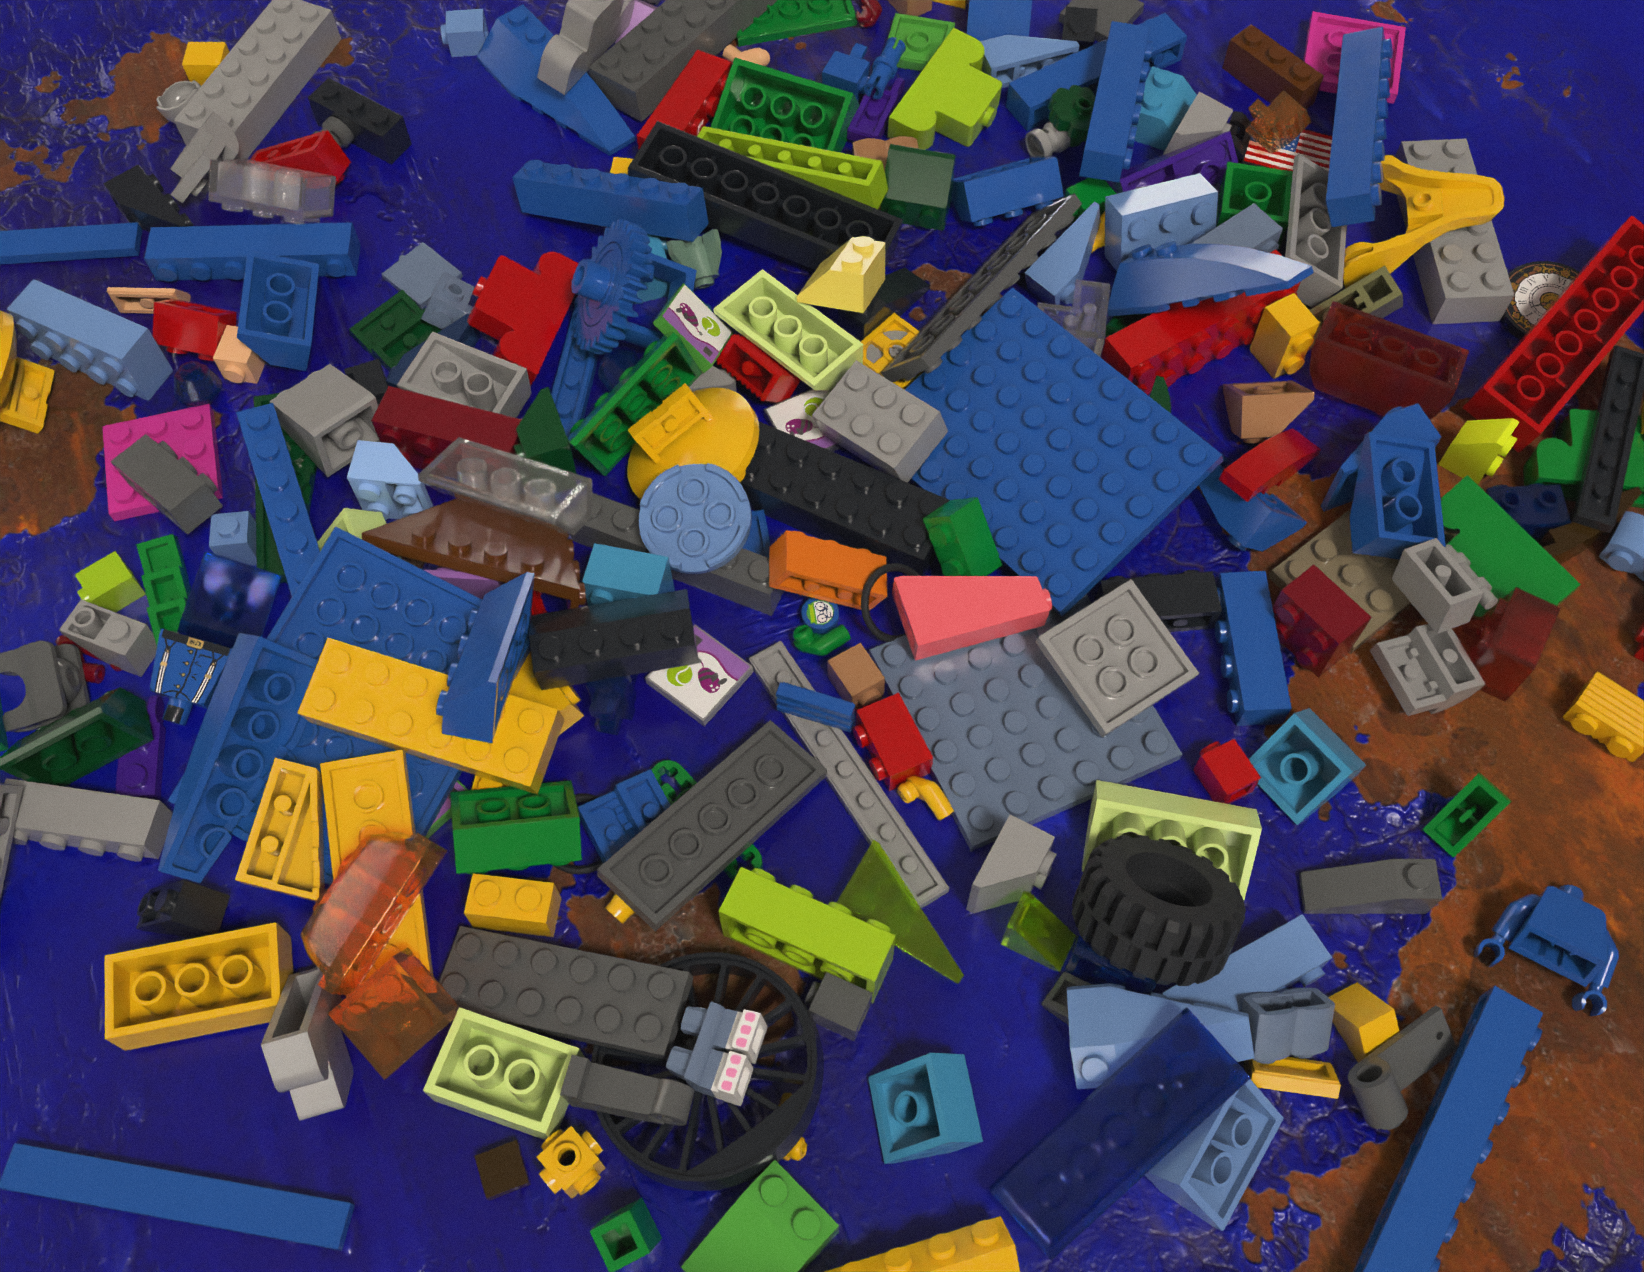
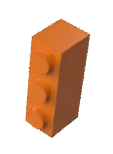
(824, 570)

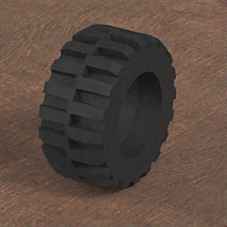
(1158, 910)

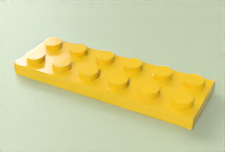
(372, 798)

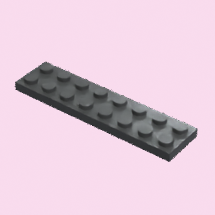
(981, 290)

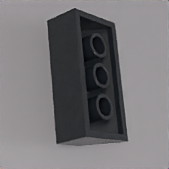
(612, 639)

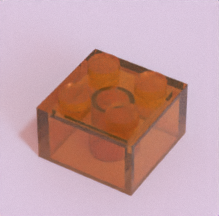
(395, 1012)

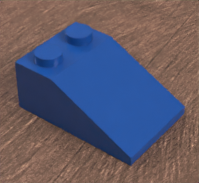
(1401, 422)
(1395, 496)

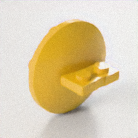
(22, 383)
(693, 429)

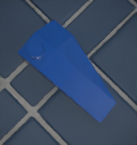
(1252, 523)

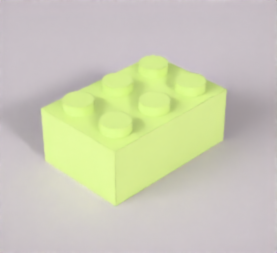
(502, 1074)

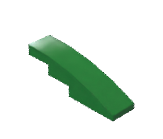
(164, 582)

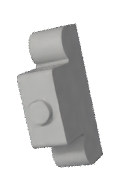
(585, 35)
(308, 1047)

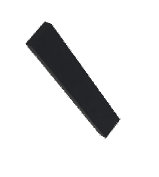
(1611, 441)

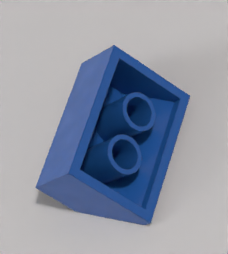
(1007, 189)
(278, 309)

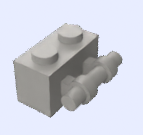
(1441, 585)

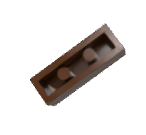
(1270, 68)

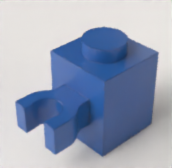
(848, 71)

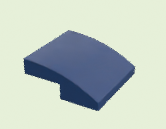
(622, 813)

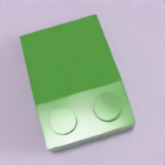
(766, 1229)

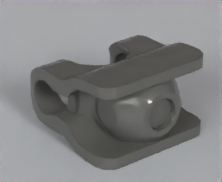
(51, 680)

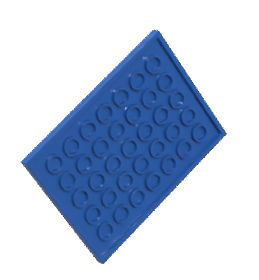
(1054, 449)
(386, 608)

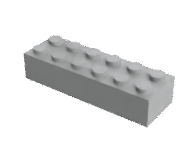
(263, 72)
(1464, 267)

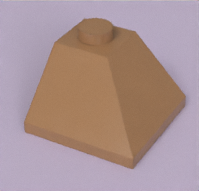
(1264, 407)

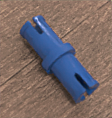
(884, 68)

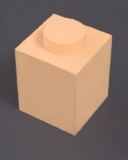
(237, 360)

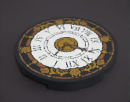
(1535, 289)

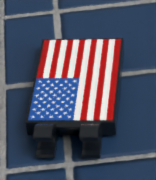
(1308, 143)

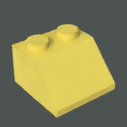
(847, 276)

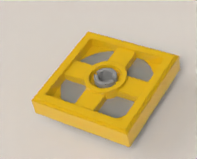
(886, 343)

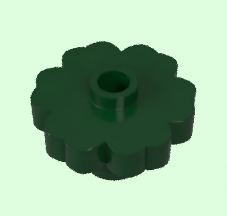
(1072, 112)

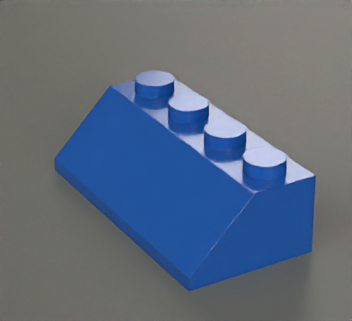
(487, 662)

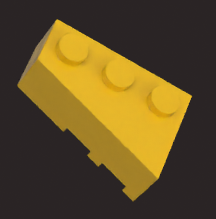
(287, 834)

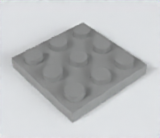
(1116, 657)

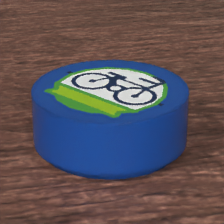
(820, 615)

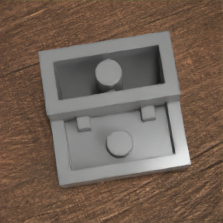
(211, 141)
(1427, 670)

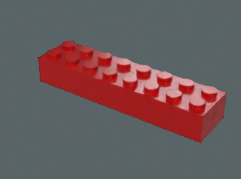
(1567, 339)

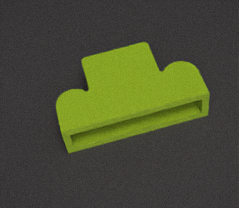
(949, 95)

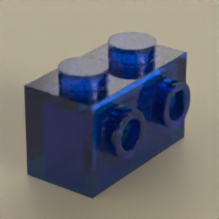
(1533, 506)

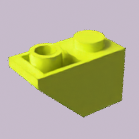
(1477, 448)

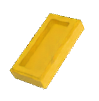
(1295, 1076)

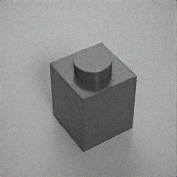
(838, 1005)

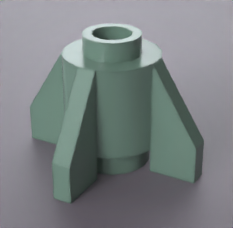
(701, 254)

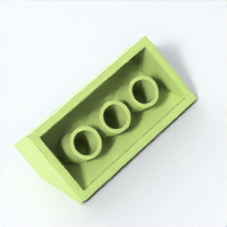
(791, 331)
(1209, 828)

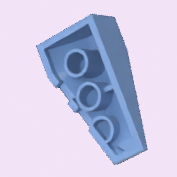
(1115, 1023)

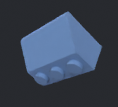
(1219, 1157)

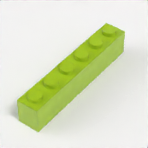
(842, 173)

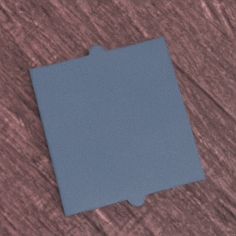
(419, 273)

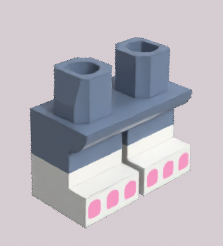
(722, 1053)

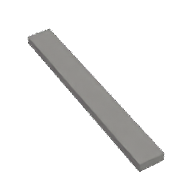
(853, 781)

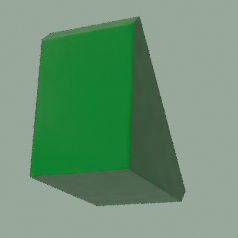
(1466, 815)

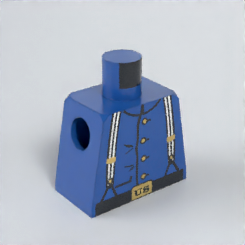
(186, 673)

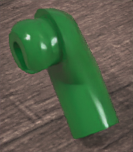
(818, 644)

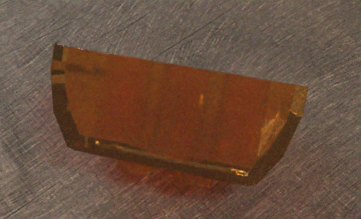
(366, 906)

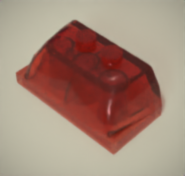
(1383, 363)

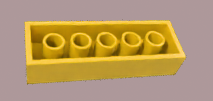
(397, 707)

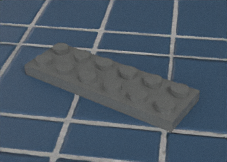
(711, 825)
(567, 991)

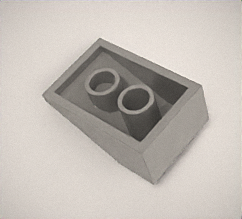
(467, 377)

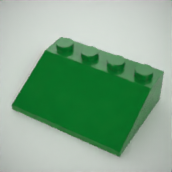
(784, 107)
(604, 433)

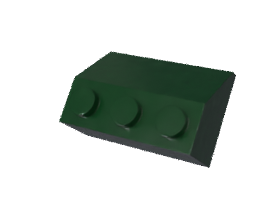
(81, 740)

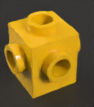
(582, 1173)

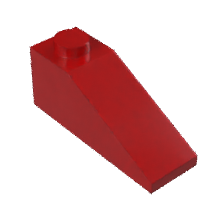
(310, 153)

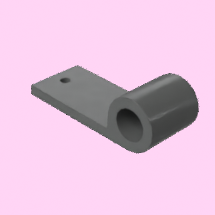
(1395, 1065)

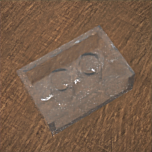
(271, 190)

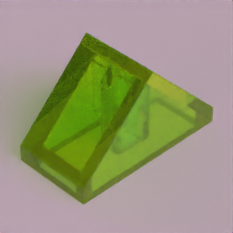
(1038, 933)

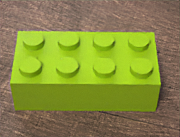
(805, 931)

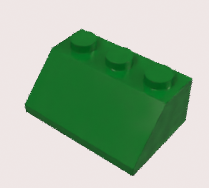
(515, 828)

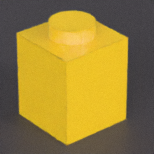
(203, 59)

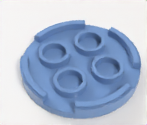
(695, 517)

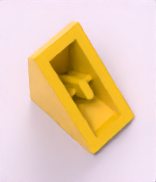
(1363, 1020)

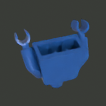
(1562, 936)

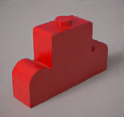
(524, 307)

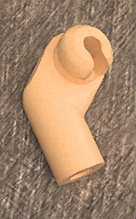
(753, 55)

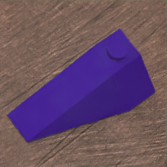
(1203, 157)

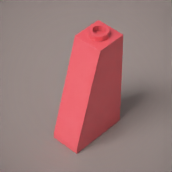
(967, 610)

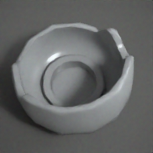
(176, 98)

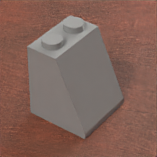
(327, 417)

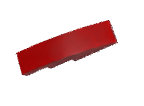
(1269, 464)

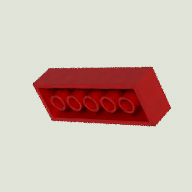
(1186, 338)

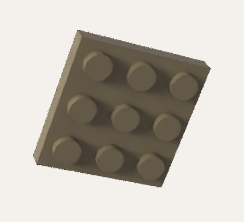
(1360, 576)

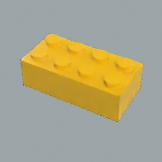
(195, 986)

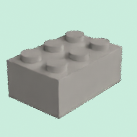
(880, 422)

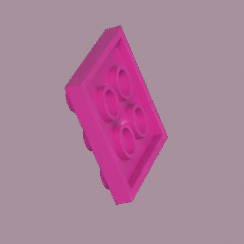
(1325, 46)
(189, 434)

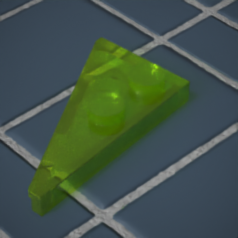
(881, 894)

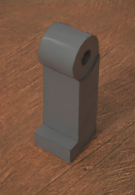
(626, 1093)

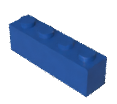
(1251, 650)

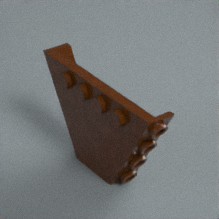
(486, 545)

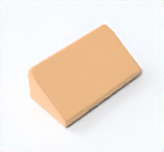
(142, 299)

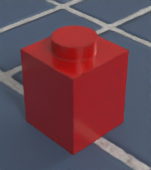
(1226, 772)

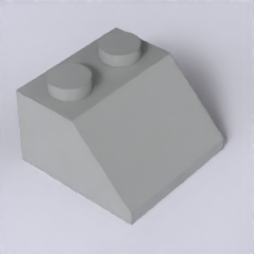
(1014, 865)

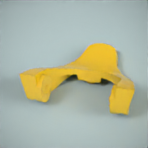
(1435, 205)

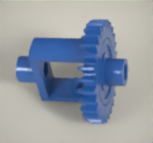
(610, 286)

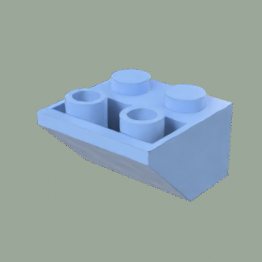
(386, 481)

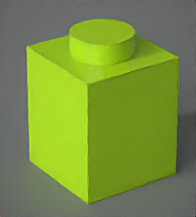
(109, 583)

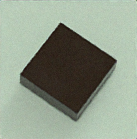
(502, 1170)

